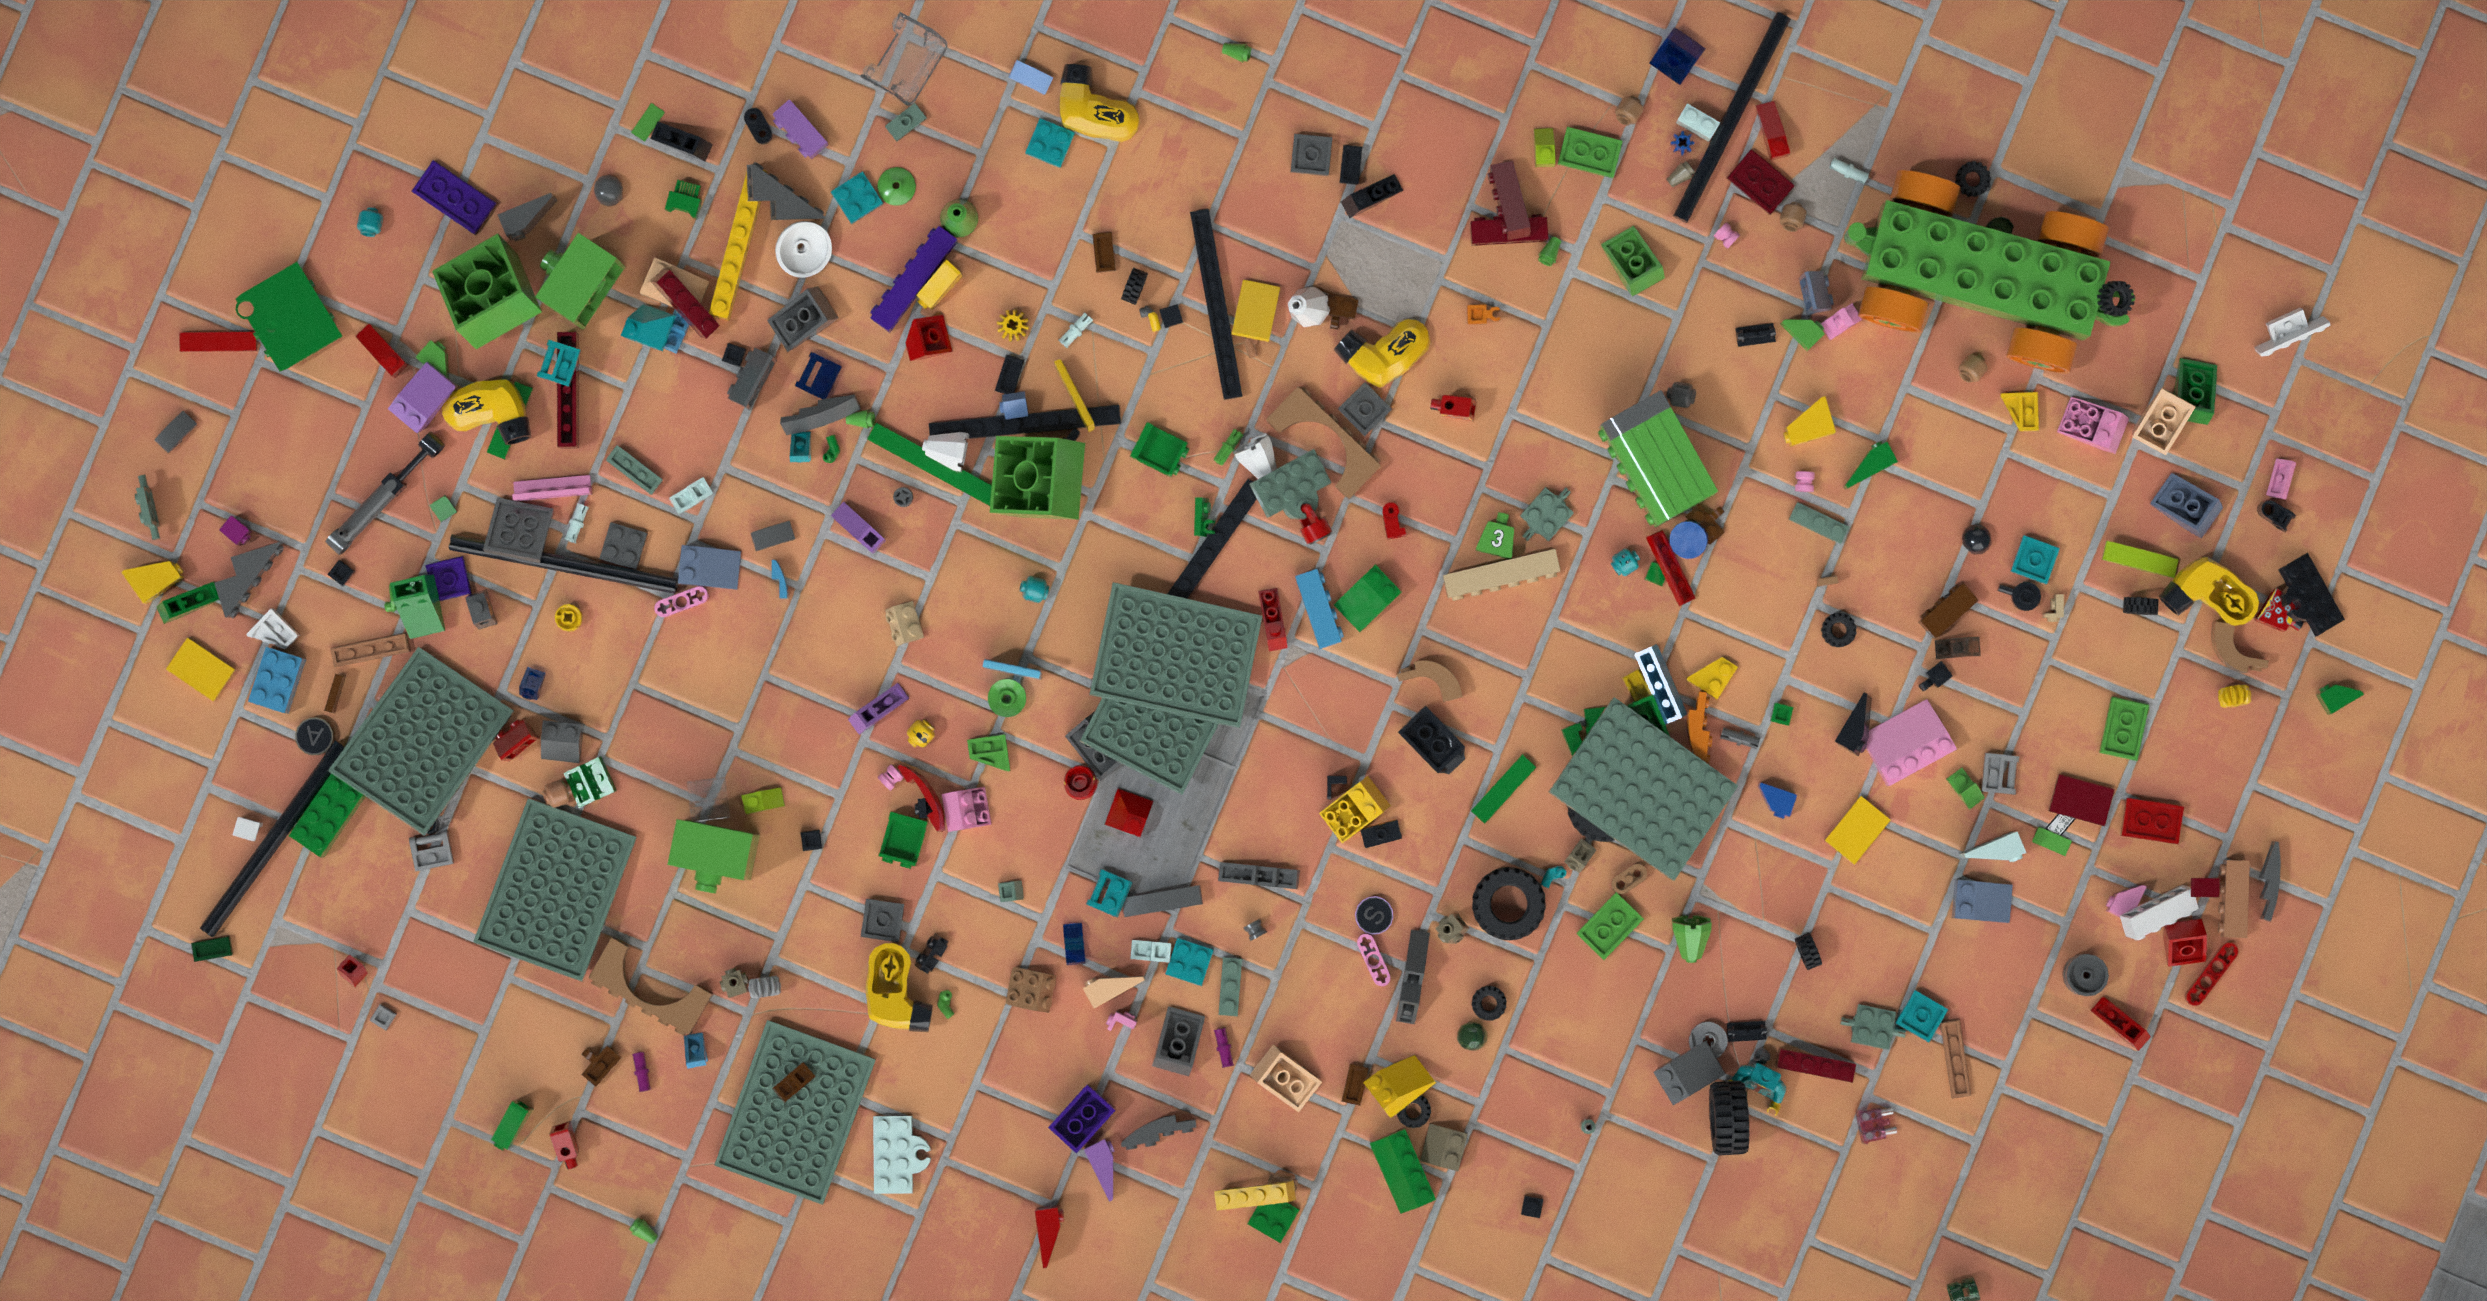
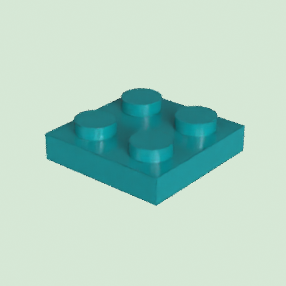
(1050, 143)
(857, 197)
(2034, 559)
(1189, 961)
(1921, 1016)

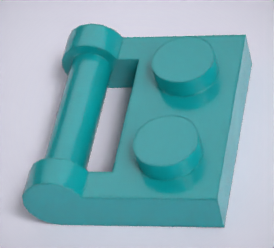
(564, 365)
(1114, 896)

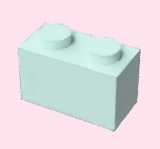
(1698, 122)

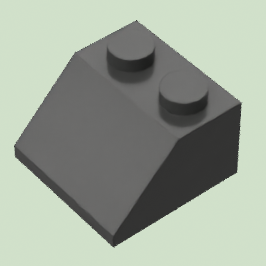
(561, 741)

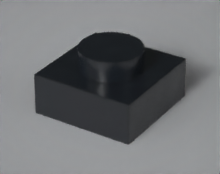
(1532, 1206)

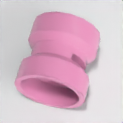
(1726, 235)
(1804, 481)
(887, 780)

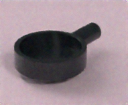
(2024, 596)

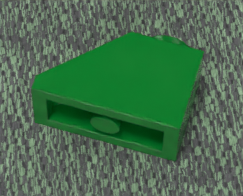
(2336, 697)

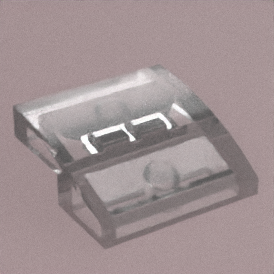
(708, 799)

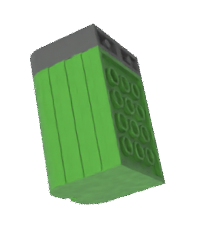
(1657, 459)

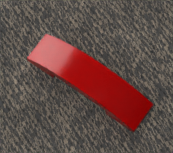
(937, 816)

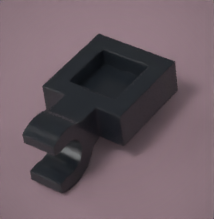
(1936, 675)

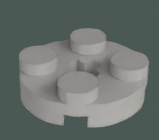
(1714, 1031)

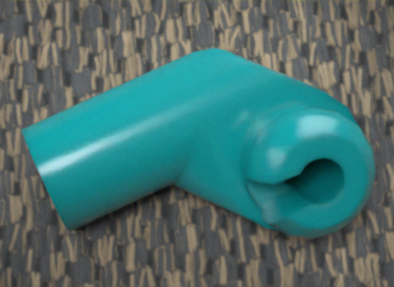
(1553, 873)

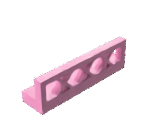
(552, 488)

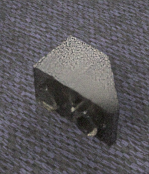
(1957, 648)

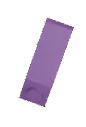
(878, 708)
(1102, 1161)

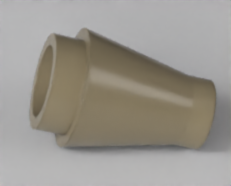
(1680, 174)

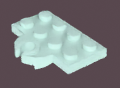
(896, 1154)

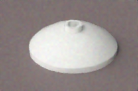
(813, 254)

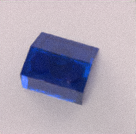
(1677, 55)

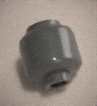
(1681, 394)

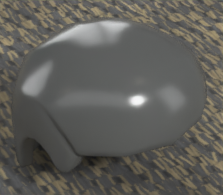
(608, 190)

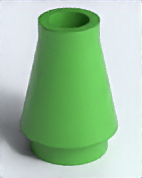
(1237, 51)
(1549, 253)
(862, 419)
(642, 1230)

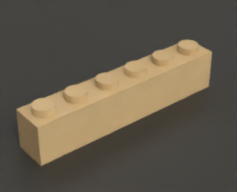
(1501, 573)

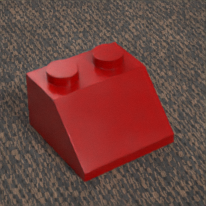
(2185, 942)

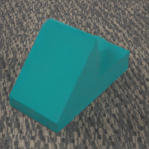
(800, 447)

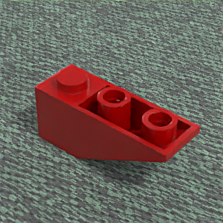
(1273, 619)

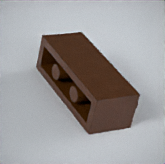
(1947, 610)

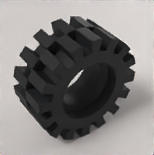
(1981, 171)
(1134, 286)
(2106, 298)
(2140, 606)
(1827, 630)
(1808, 951)
(1477, 1003)
(1421, 1119)

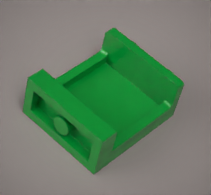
(1159, 450)
(903, 840)

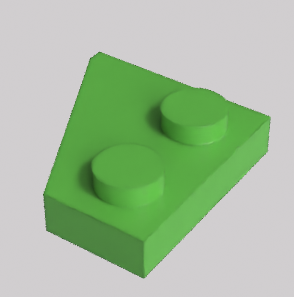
(990, 751)

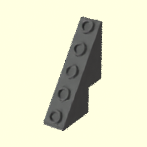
(783, 202)
(248, 572)
(1413, 977)

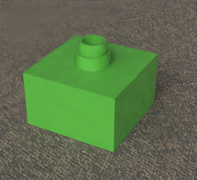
(578, 280)
(486, 291)
(1037, 477)
(712, 853)

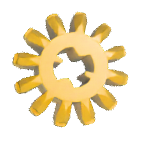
(1016, 319)
(2234, 696)

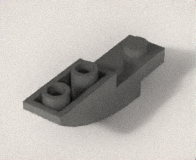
(1149, 1133)

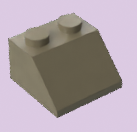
(1443, 1147)

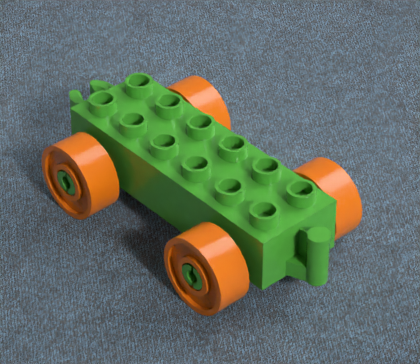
(1984, 270)

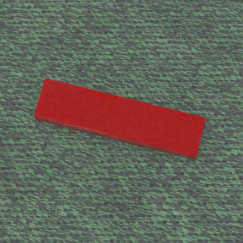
(217, 342)
(1670, 568)

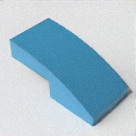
(677, 333)
(778, 574)

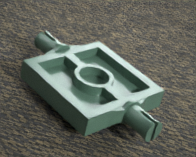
(148, 510)
(1546, 514)
(1873, 1027)

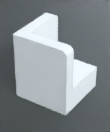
(246, 828)

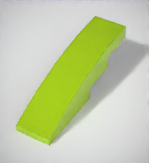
(2140, 559)

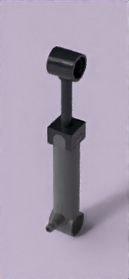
(390, 488)

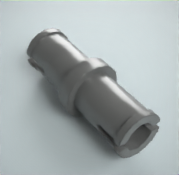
(1740, 738)

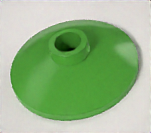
(903, 193)
(996, 698)

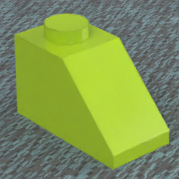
(1544, 147)
(763, 800)

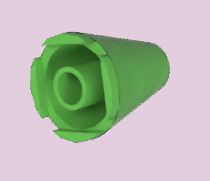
(959, 225)

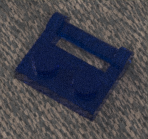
(824, 379)

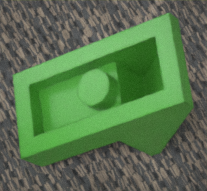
(1965, 788)

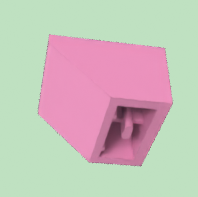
(966, 809)

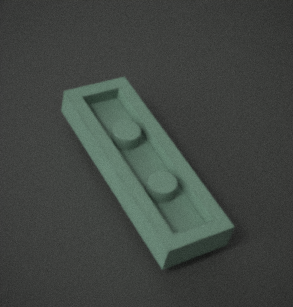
(634, 470)
(1818, 523)
(1230, 986)

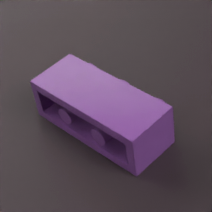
(799, 130)

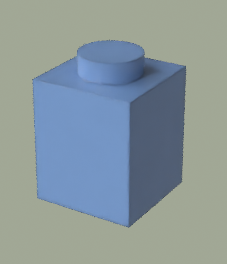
(1014, 405)

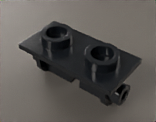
(1755, 334)
(934, 945)
(1746, 1031)

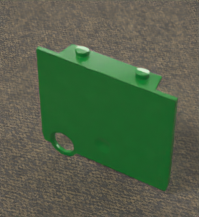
(289, 317)

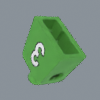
(1497, 538)

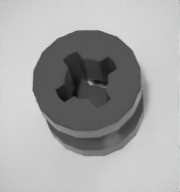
(903, 493)
(1255, 929)

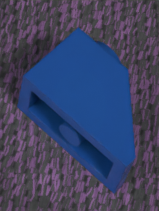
(1777, 800)

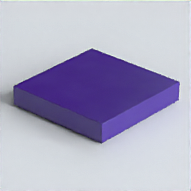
(450, 578)

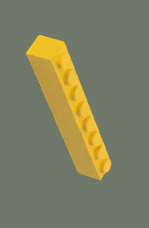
(735, 255)

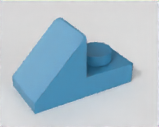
(695, 1050)

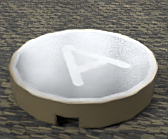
(314, 736)

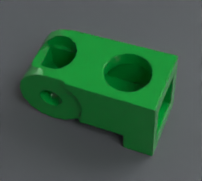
(1572, 737)

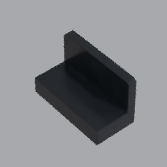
(1334, 780)

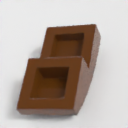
(793, 1082)

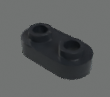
(758, 125)

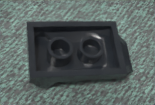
(1433, 741)

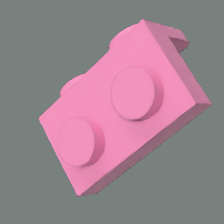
(1126, 1019)

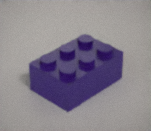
(1082, 1118)

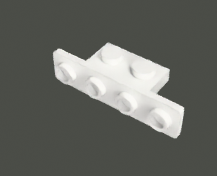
(2290, 329)

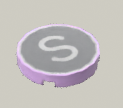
(1374, 915)

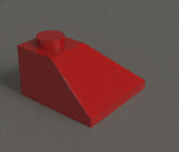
(928, 338)
(1129, 813)

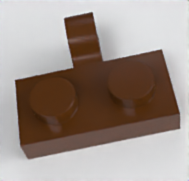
(1341, 307)
(1708, 522)
(600, 1064)

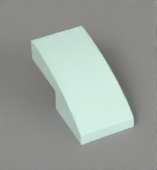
(691, 496)
(1150, 951)

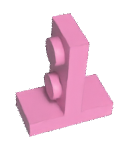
(1841, 321)

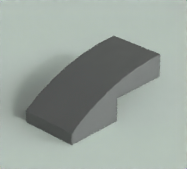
(175, 432)
(772, 536)

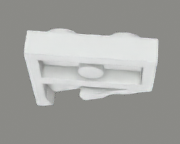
(274, 630)

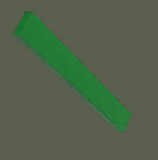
(915, 455)

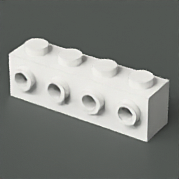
(2158, 912)

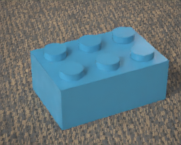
(277, 680)

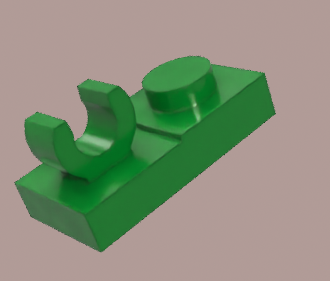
(1201, 520)

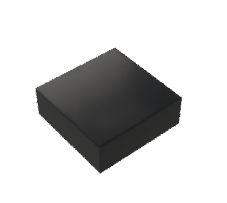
(1171, 316)
(734, 355)
(341, 573)
(811, 840)

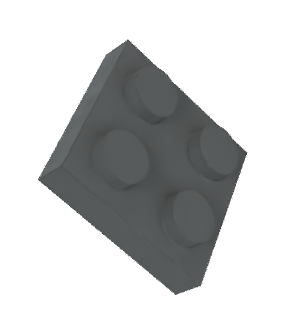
(1311, 155)
(1364, 409)
(623, 546)
(882, 920)

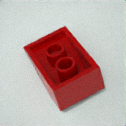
(515, 740)
(1048, 1227)

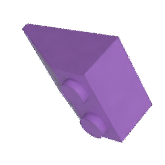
(422, 397)

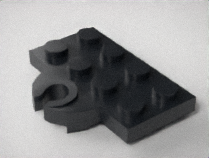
(2309, 595)

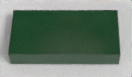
(212, 949)

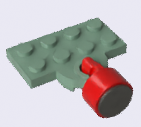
(1294, 492)

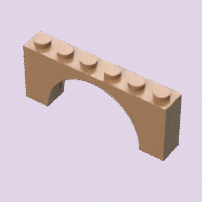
(1301, 408)
(611, 974)

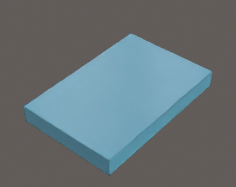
(1012, 669)

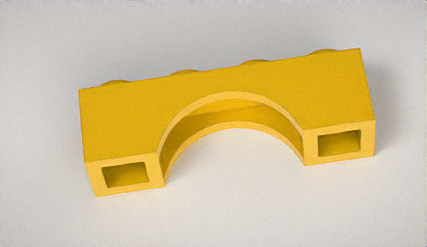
(1255, 1195)

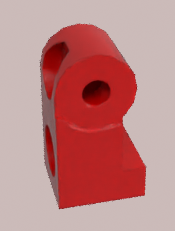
(1390, 517)

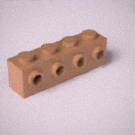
(2234, 898)

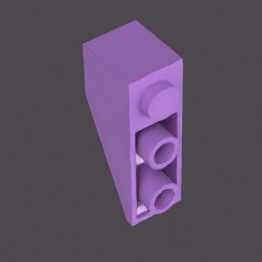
(858, 527)

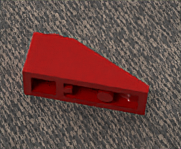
(1772, 131)
(381, 351)
(2121, 1023)

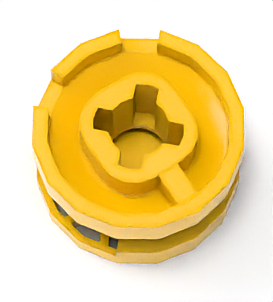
(568, 617)

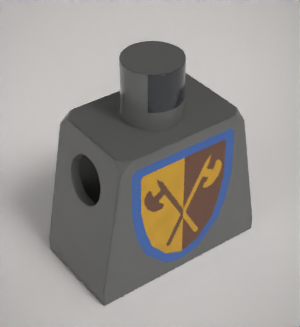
(481, 609)

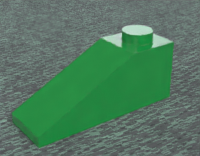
(1874, 461)
(187, 602)

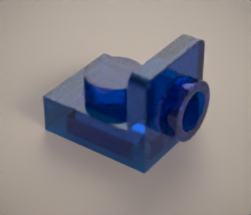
(531, 684)

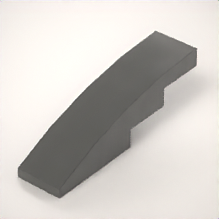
(825, 413)
(2271, 873)
(1258, 875)
(1162, 901)

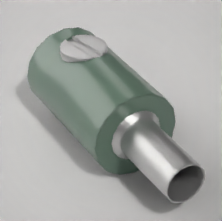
(1587, 1122)

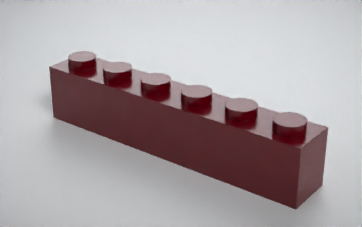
(568, 400)

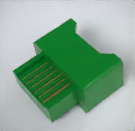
(684, 199)

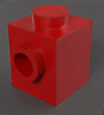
(352, 970)

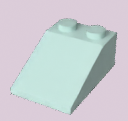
(2002, 848)

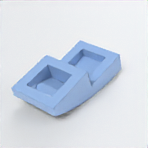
(1030, 77)

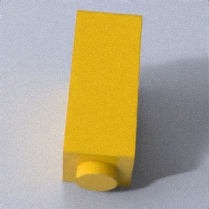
(939, 285)
(1810, 425)
(153, 579)

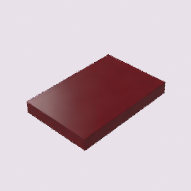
(1760, 182)
(2081, 800)

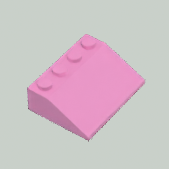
(1908, 742)

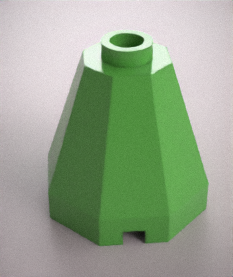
(1691, 936)

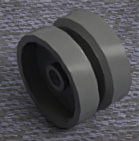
(2090, 985)

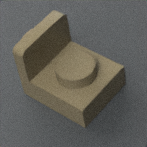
(1580, 856)

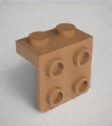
(1031, 990)

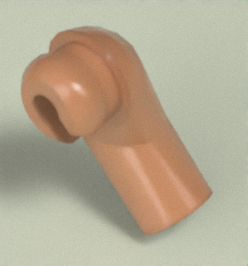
(1250, 347)

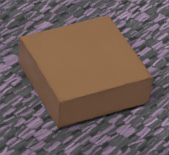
(1827, 581)

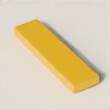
(1074, 394)

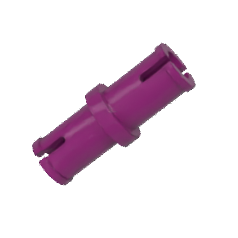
(1224, 1047)
(641, 1071)

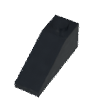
(681, 141)
(1856, 729)

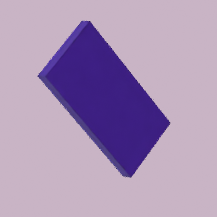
(453, 197)

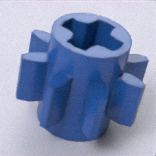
(1682, 137)

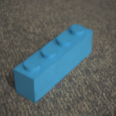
(1318, 609)
(1661, 684)

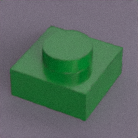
(1781, 714)

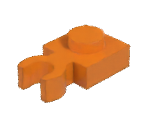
(1478, 314)

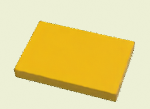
(1255, 310)
(200, 669)
(1857, 830)

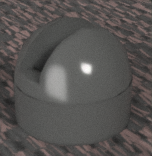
(1762, 1056)

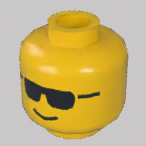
(920, 733)

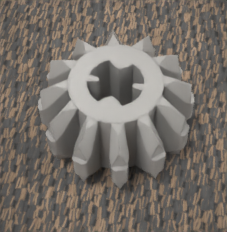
(764, 987)

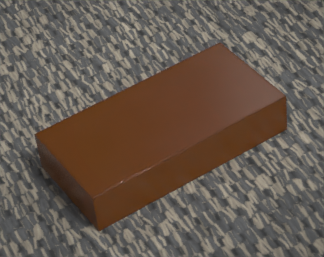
(1104, 252)
(335, 693)
(1354, 1084)

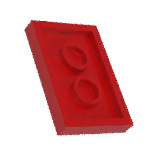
(2152, 821)

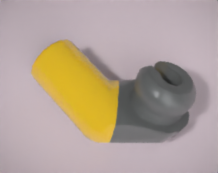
(1153, 317)

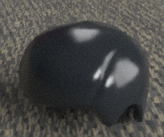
(1976, 539)

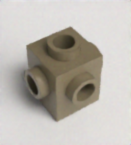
(1452, 929)
(739, 988)

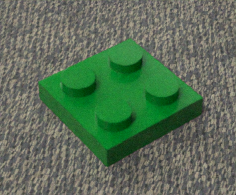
(1273, 1219)

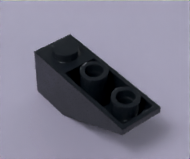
(1371, 196)

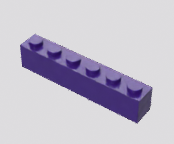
(913, 279)

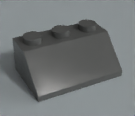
(751, 378)
(1098, 762)

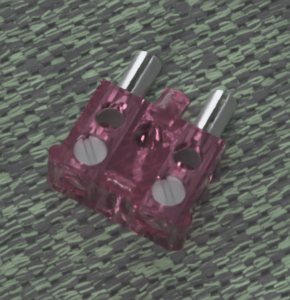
(1866, 1128)

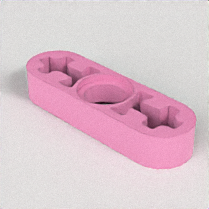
(693, 592)
(1372, 944)

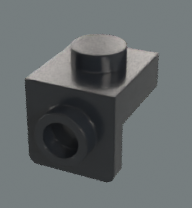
(922, 808)

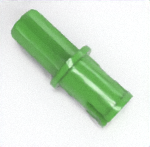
(1228, 447)

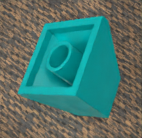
(648, 327)

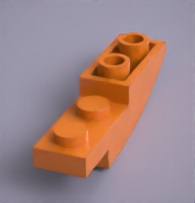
(1699, 739)

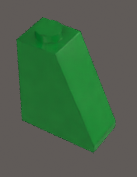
(511, 1124)

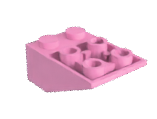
(2093, 424)

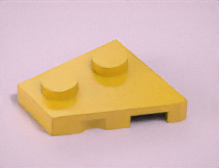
(2023, 409)
(1713, 677)

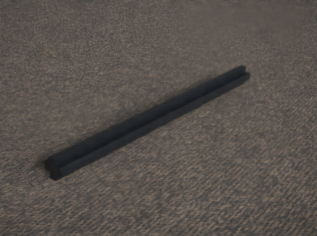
(1731, 117)
(574, 566)
(271, 842)

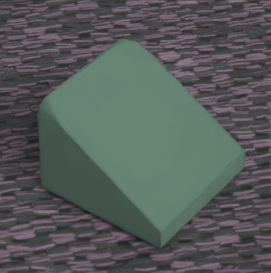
(1011, 891)

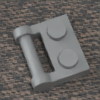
(1993, 773)
(431, 857)

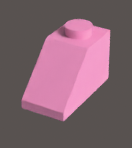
(2125, 900)

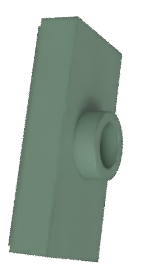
(905, 122)

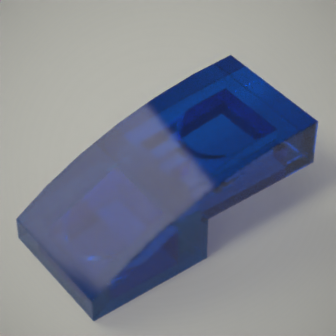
(1074, 944)

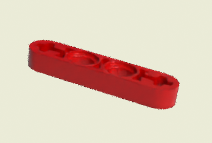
(2209, 972)

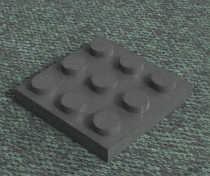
(518, 530)

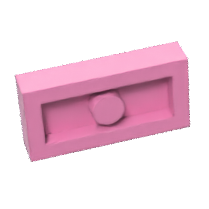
(2281, 479)

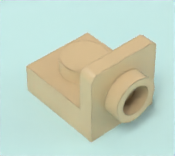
(2057, 605)

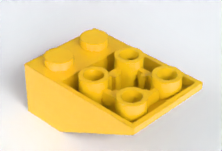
(1355, 809)

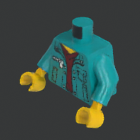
(1764, 1082)

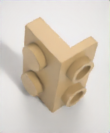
(904, 623)

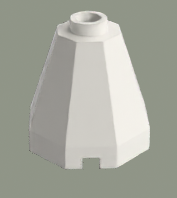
(1309, 306)
(947, 449)
(1257, 455)

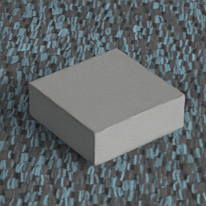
(383, 1017)

